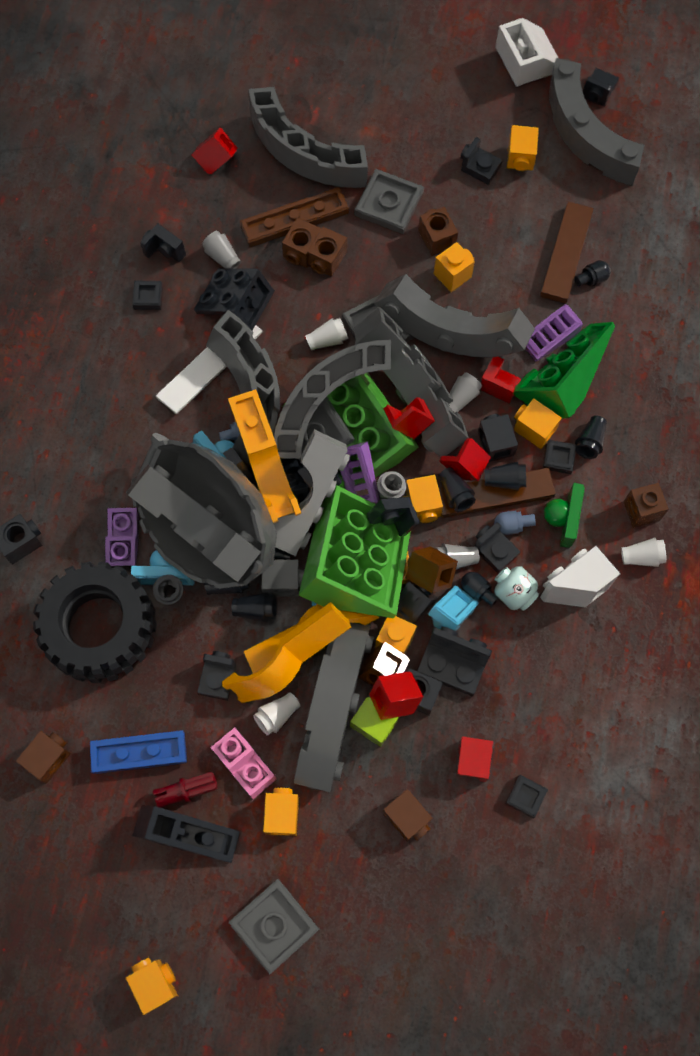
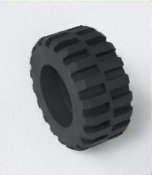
(73, 591)

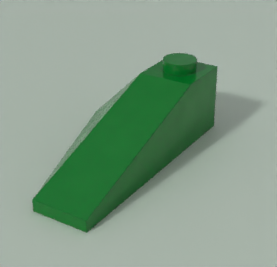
(568, 374)

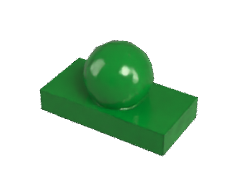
(566, 514)

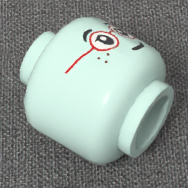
(516, 588)

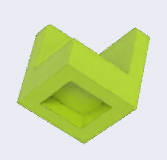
(368, 723)

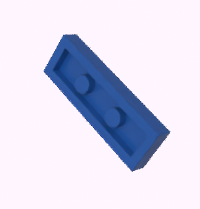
(138, 752)

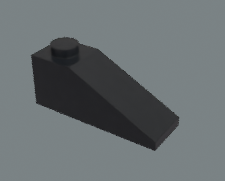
(186, 833)

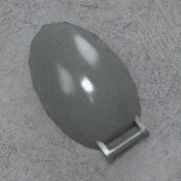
(211, 481)

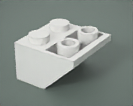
(525, 51)
(581, 581)

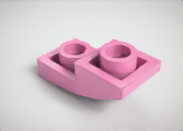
(243, 763)

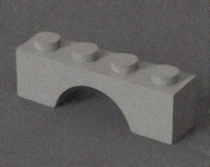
(323, 459)

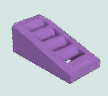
(565, 321)
(365, 461)

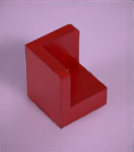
(214, 151)
(499, 382)
(411, 419)
(469, 462)
(396, 695)
(475, 758)

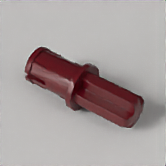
(185, 789)

